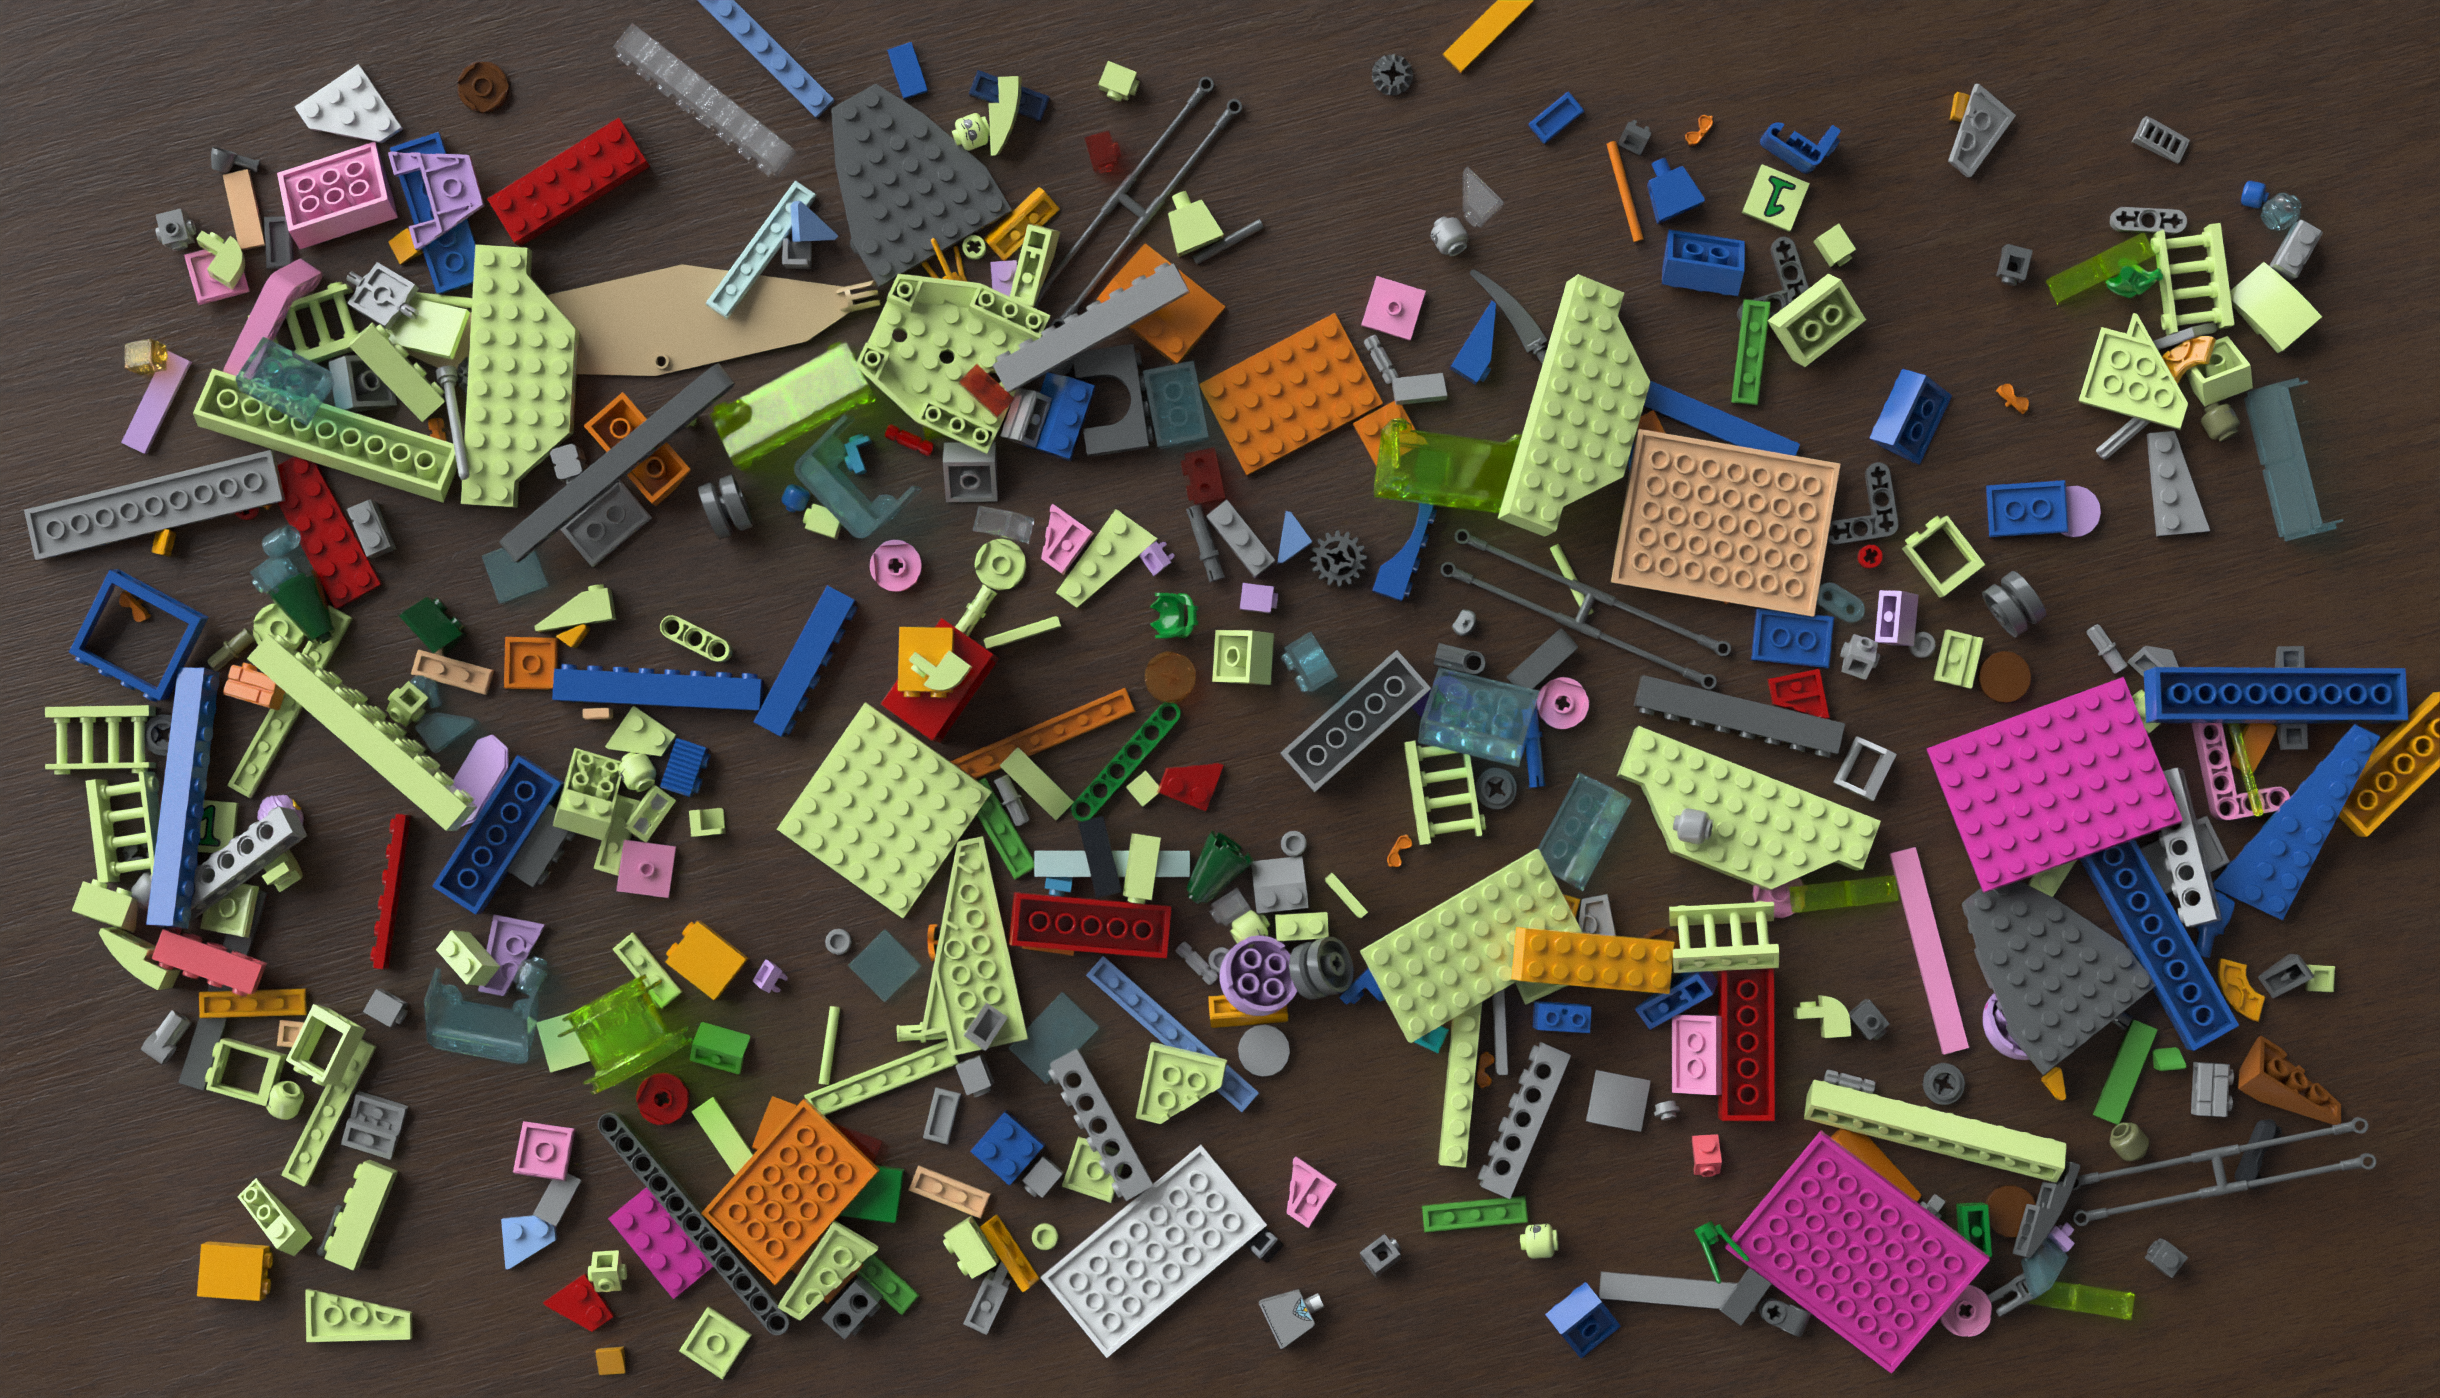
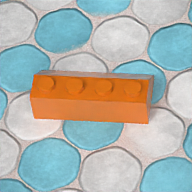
(660, 471)
(1870, 1154)

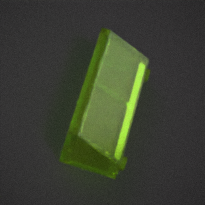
(791, 405)
(1443, 468)

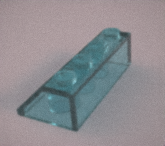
(1582, 830)

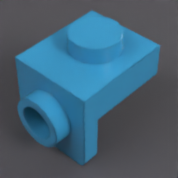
(854, 459)
(1058, 885)

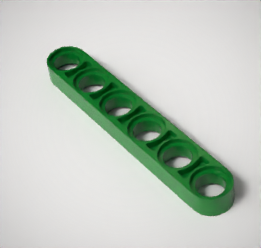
(1129, 764)

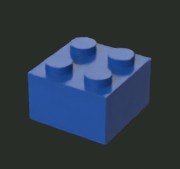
(1007, 1147)

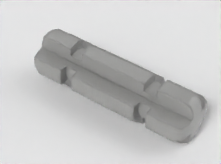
(1380, 358)
(1197, 963)
(1849, 1081)

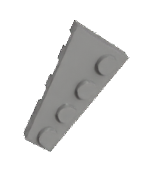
(2173, 491)

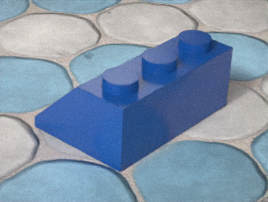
(1703, 262)
(1065, 415)
(1911, 416)

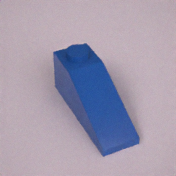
(1476, 353)
(1685, 992)

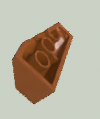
(2277, 1082)

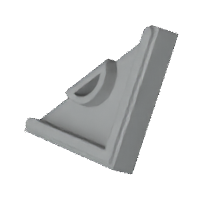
(2184, 335)

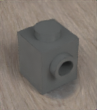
(1868, 1020)
(2165, 1257)

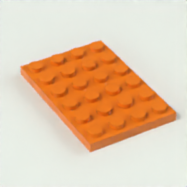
(1290, 394)
(790, 1191)

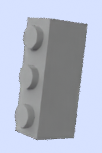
(1240, 539)

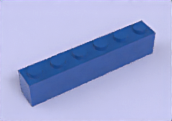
(805, 662)

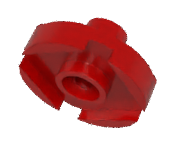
(668, 1112)

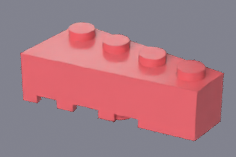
(208, 961)

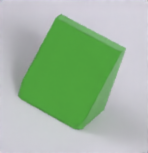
(2168, 1059)

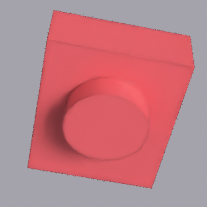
(1706, 1155)

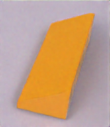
(1011, 231)
(1225, 1015)

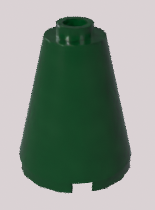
(306, 606)
(1216, 867)

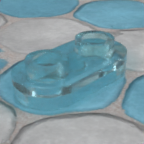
(1839, 602)

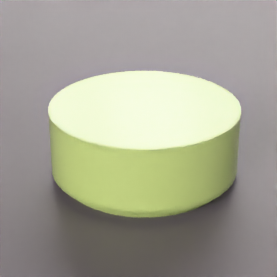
(1045, 1236)

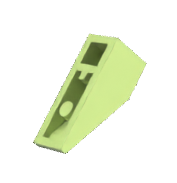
(1034, 263)
(585, 608)

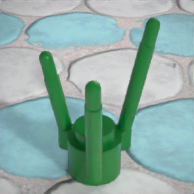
(1707, 1236)

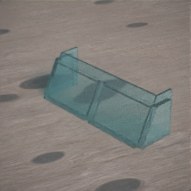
(2285, 461)

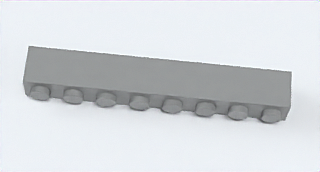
(1090, 328)

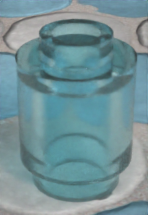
(281, 540)

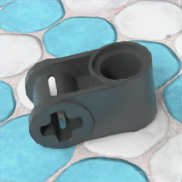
(1788, 1317)

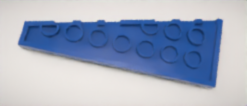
(2283, 851)

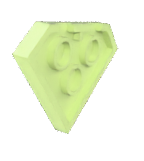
(1176, 1081)

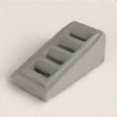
(2149, 144)

